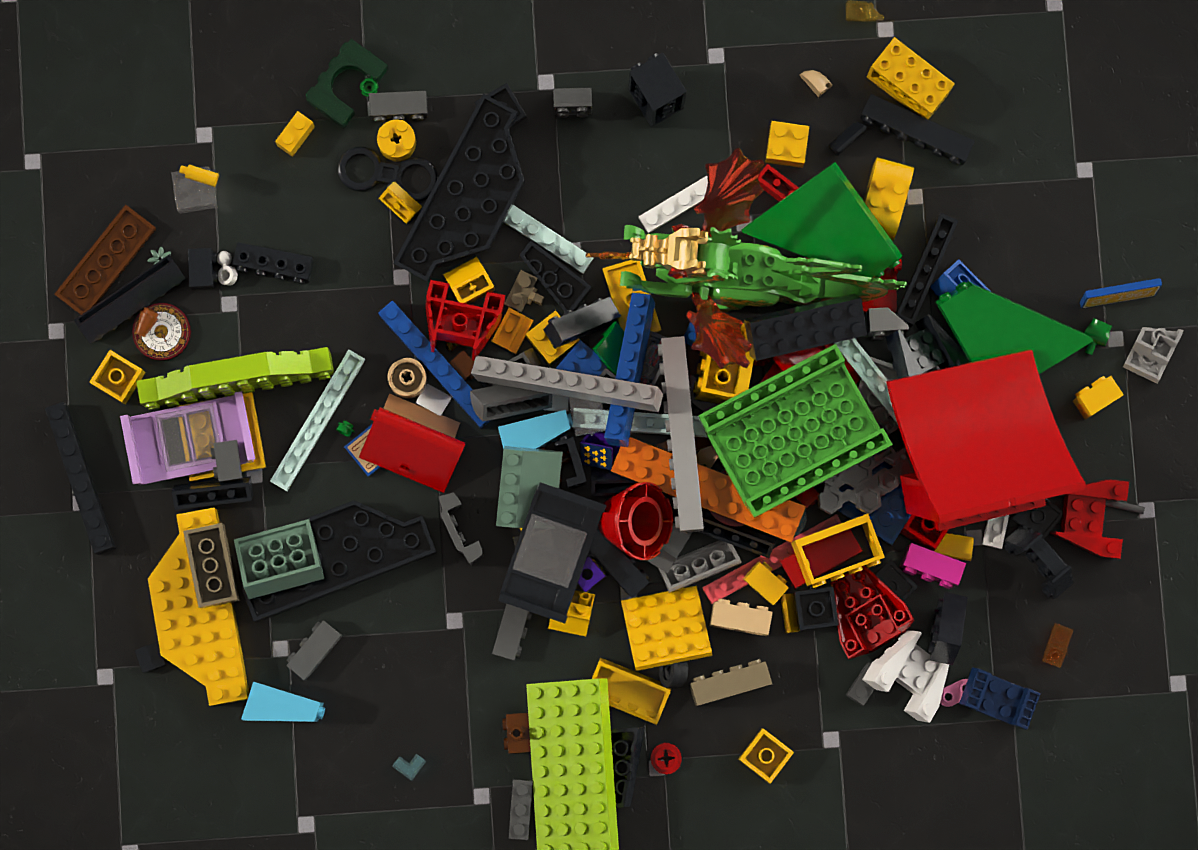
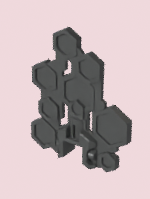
(867, 488)

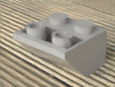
(882, 323)

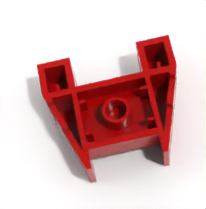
(459, 321)
(1085, 517)

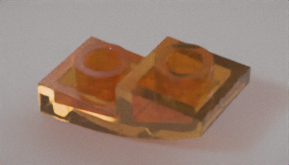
(1057, 645)

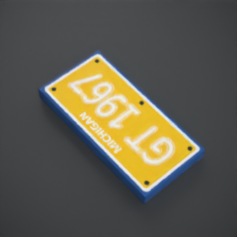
(1120, 293)

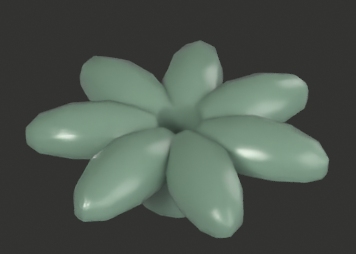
(157, 256)

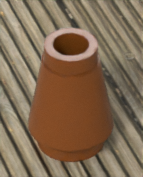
(146, 321)

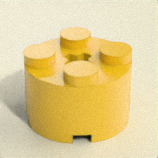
(387, 145)

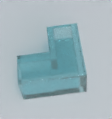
(410, 769)

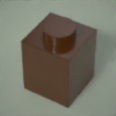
(463, 365)

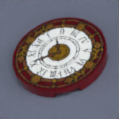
(167, 336)

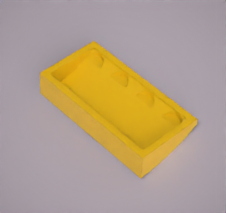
(633, 691)

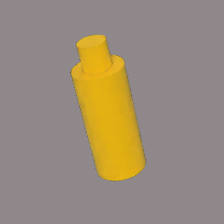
(200, 175)

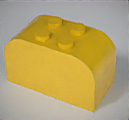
(888, 193)

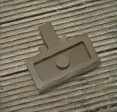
(523, 292)

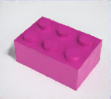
(932, 566)

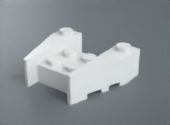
(913, 670)

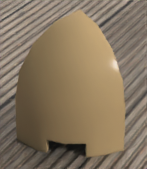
(816, 81)

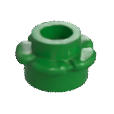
(368, 82)
(345, 428)

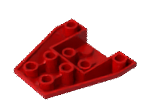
(868, 613)

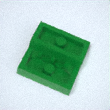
(610, 347)

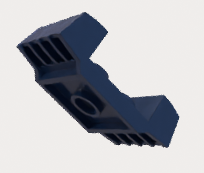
(999, 698)

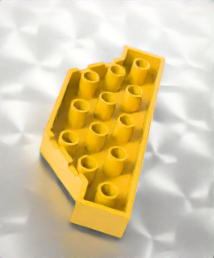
(192, 638)

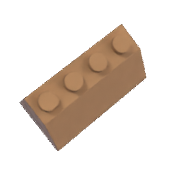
(421, 415)

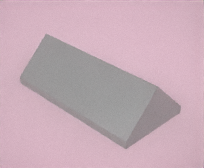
(700, 565)

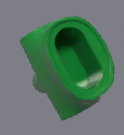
(1099, 332)

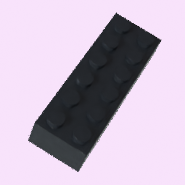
(805, 327)

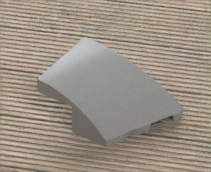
(1152, 352)

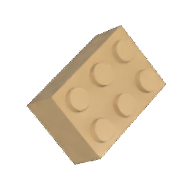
(740, 617)

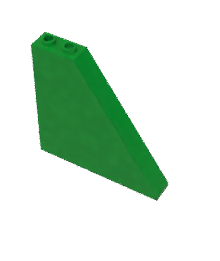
(828, 223)
(997, 327)

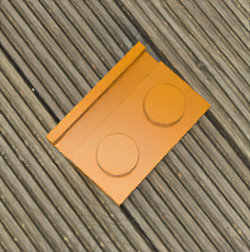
(512, 331)

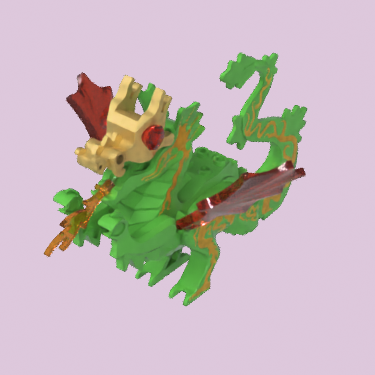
(734, 273)

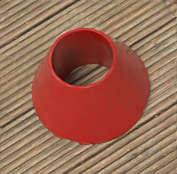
(638, 520)

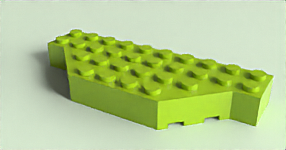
(235, 375)

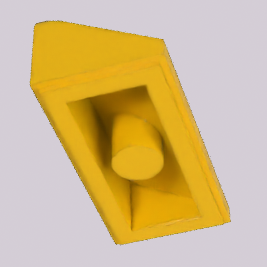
(400, 202)
(956, 546)
(789, 613)

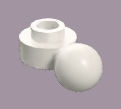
(224, 259)

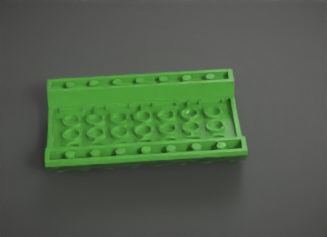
(793, 431)

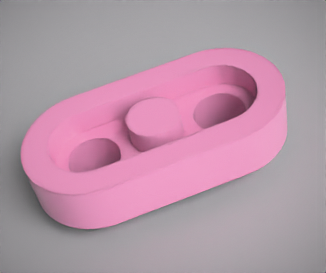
(956, 693)

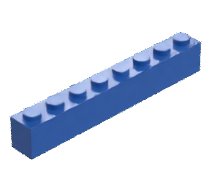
(433, 361)
(630, 365)

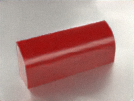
(822, 556)

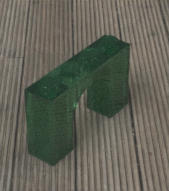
(350, 58)

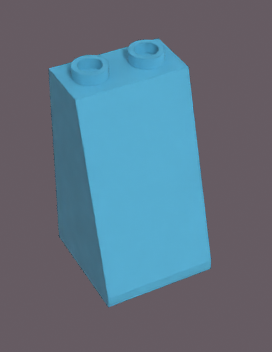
(537, 431)
(278, 705)

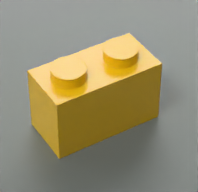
(295, 133)
(765, 582)

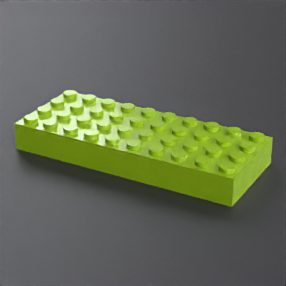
(572, 765)

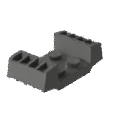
(450, 504)

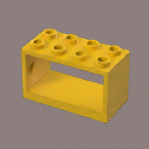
(871, 537)

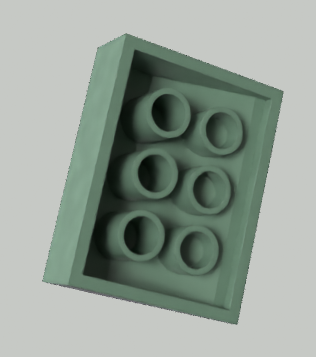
(520, 475)
(278, 559)

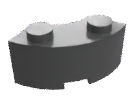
(671, 550)

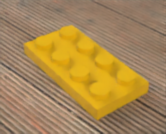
(621, 295)

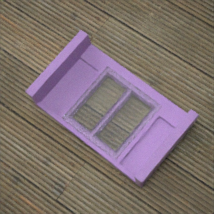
(179, 439)

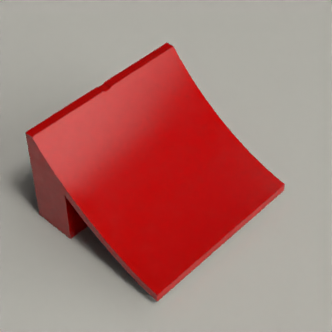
(980, 441)

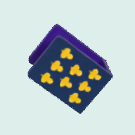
(597, 452)
(598, 573)

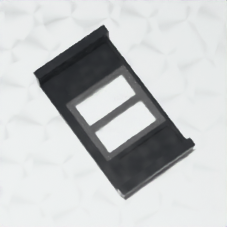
(551, 552)

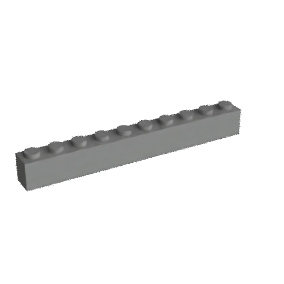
(567, 383)
(681, 433)

